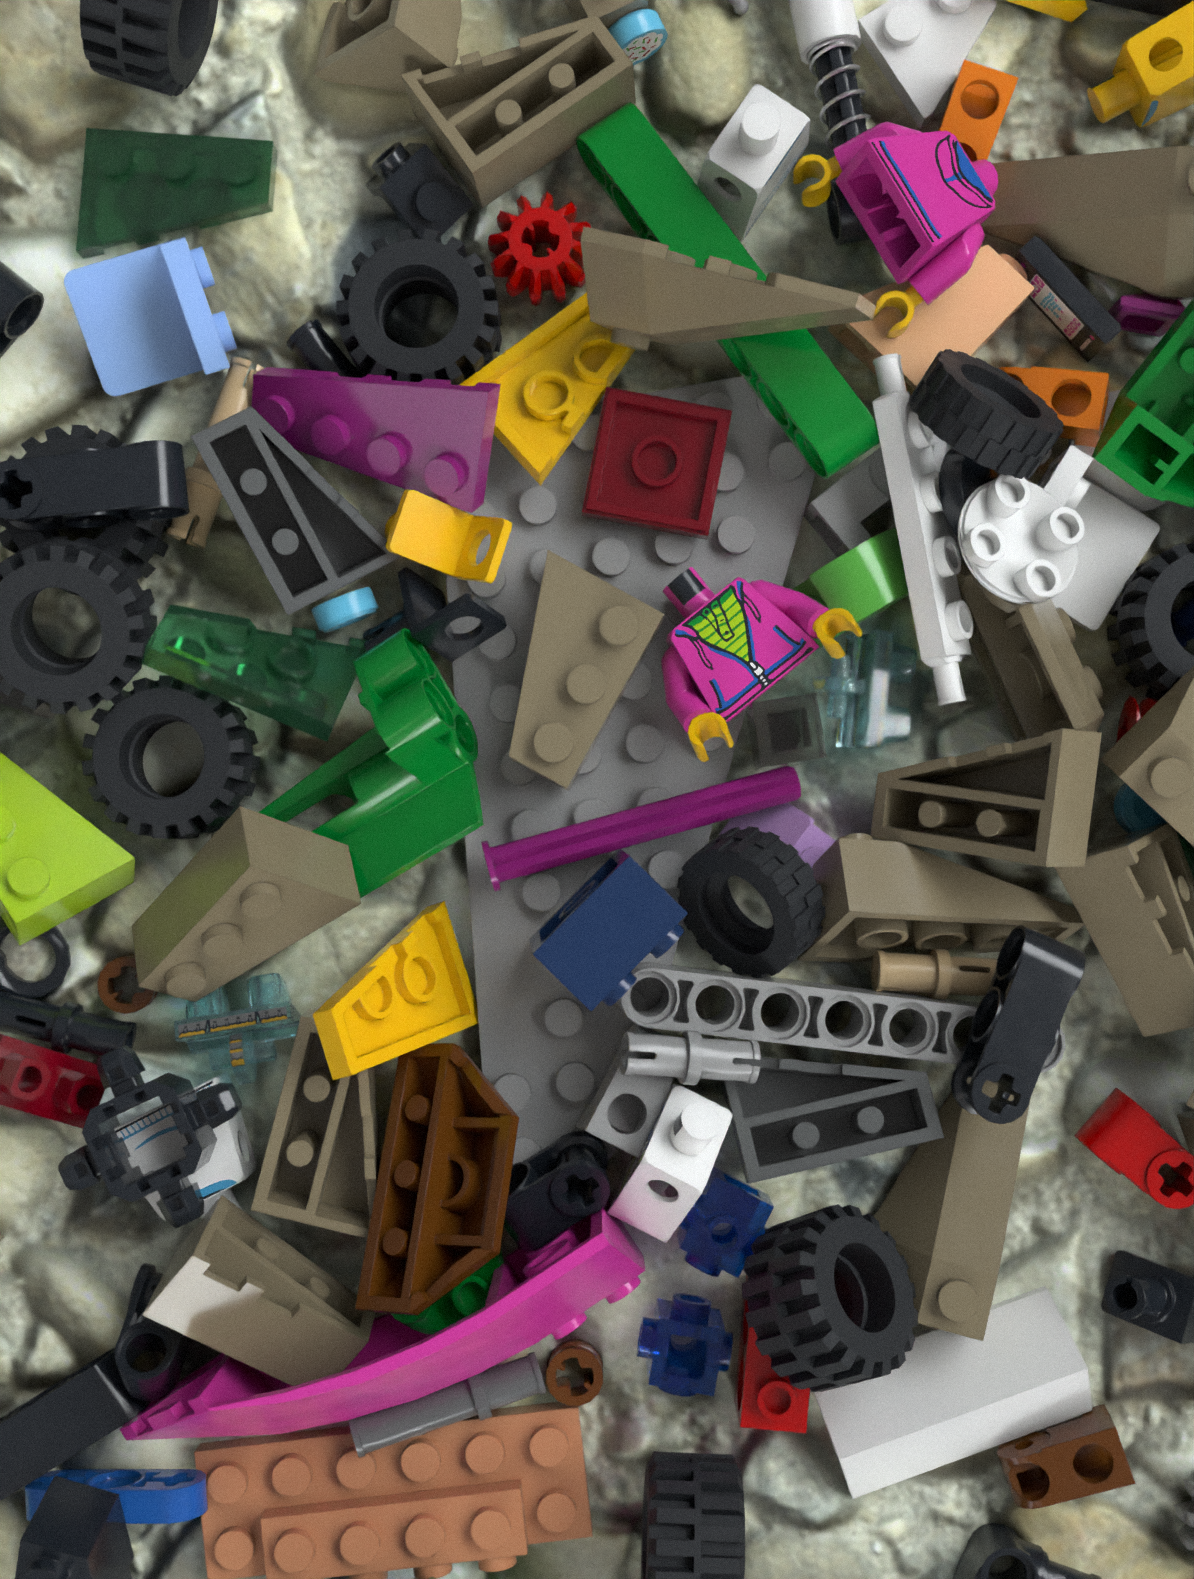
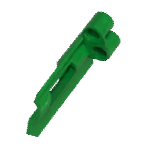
(405, 775)

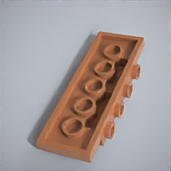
(438, 1499)

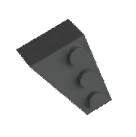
(825, 1114)

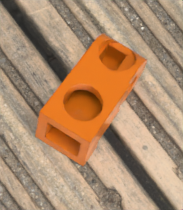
(977, 110)
(1074, 395)

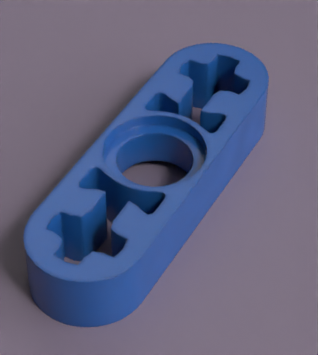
(145, 1494)

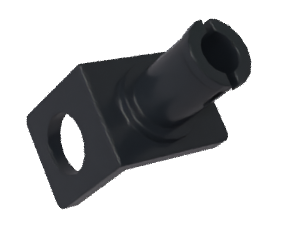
(430, 618)
(1151, 1296)

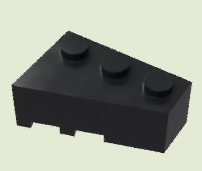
(76, 1535)

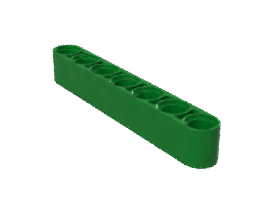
(782, 367)

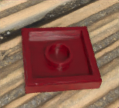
(656, 463)

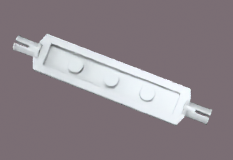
(927, 550)

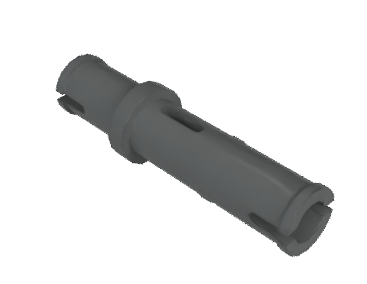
(449, 1405)

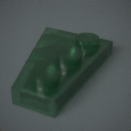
(168, 182)

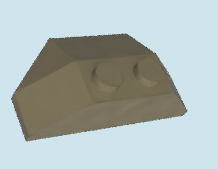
(1031, 663)

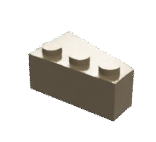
(1000, 803)
(240, 904)
(1141, 919)
(321, 1143)
(258, 1300)

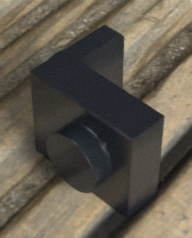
(418, 188)

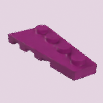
(396, 431)

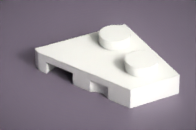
(923, 46)

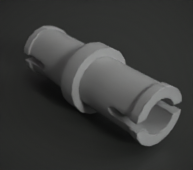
(689, 1057)

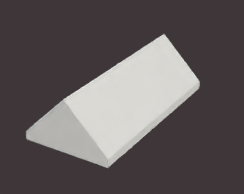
(959, 1395)

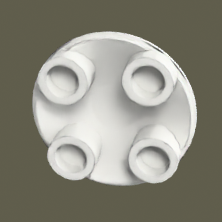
(1019, 540)

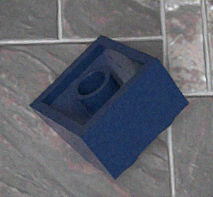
(608, 931)

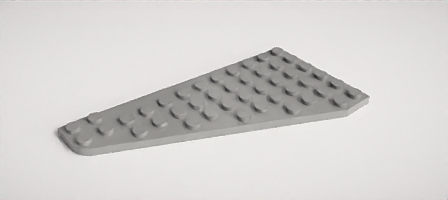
(534, 1034)

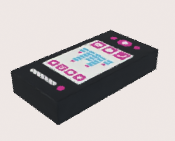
(1066, 300)

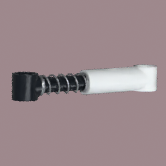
(827, 38)

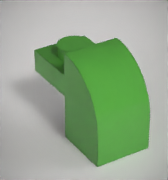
(861, 579)

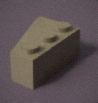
(523, 105)
(576, 668)

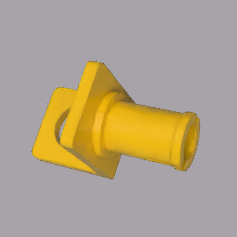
(446, 537)

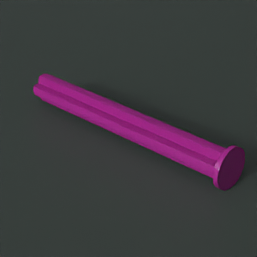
(641, 824)

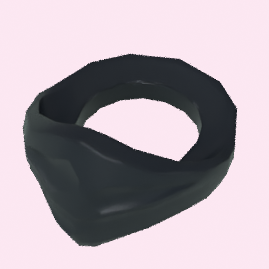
(14, 984)

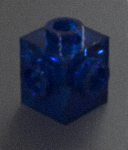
(723, 1201)
(688, 1367)

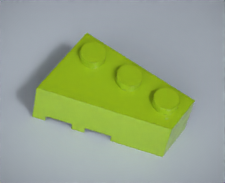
(50, 857)

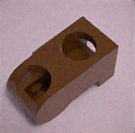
(1065, 1461)

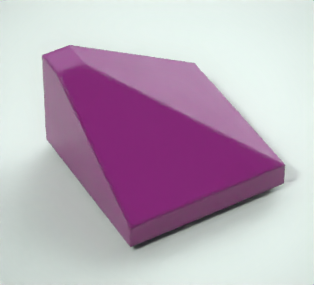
(1146, 313)

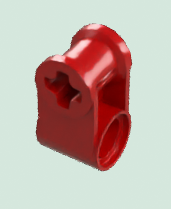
(1137, 1147)

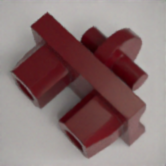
(47, 1082)

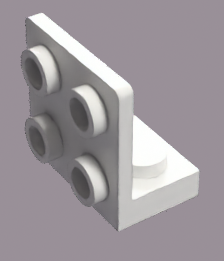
(1111, 543)

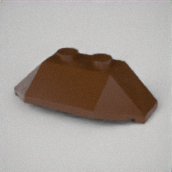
(437, 1182)

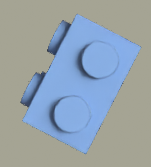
(149, 316)

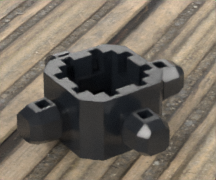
(107, 1155)

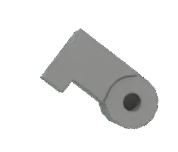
(849, 503)
(626, 1105)

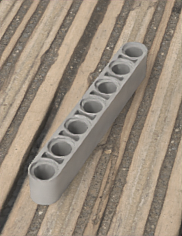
(805, 1022)

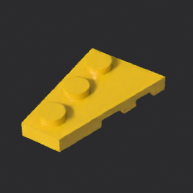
(551, 385)
(399, 998)

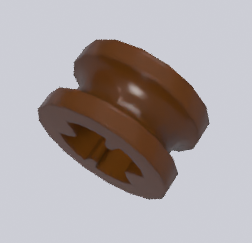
(111, 998)
(561, 1387)

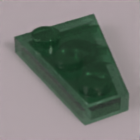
(265, 671)

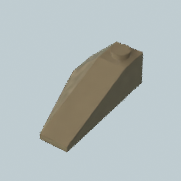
(381, 39)

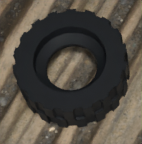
(985, 414)
(781, 880)

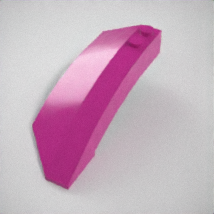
(526, 1301)

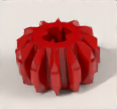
(518, 242)

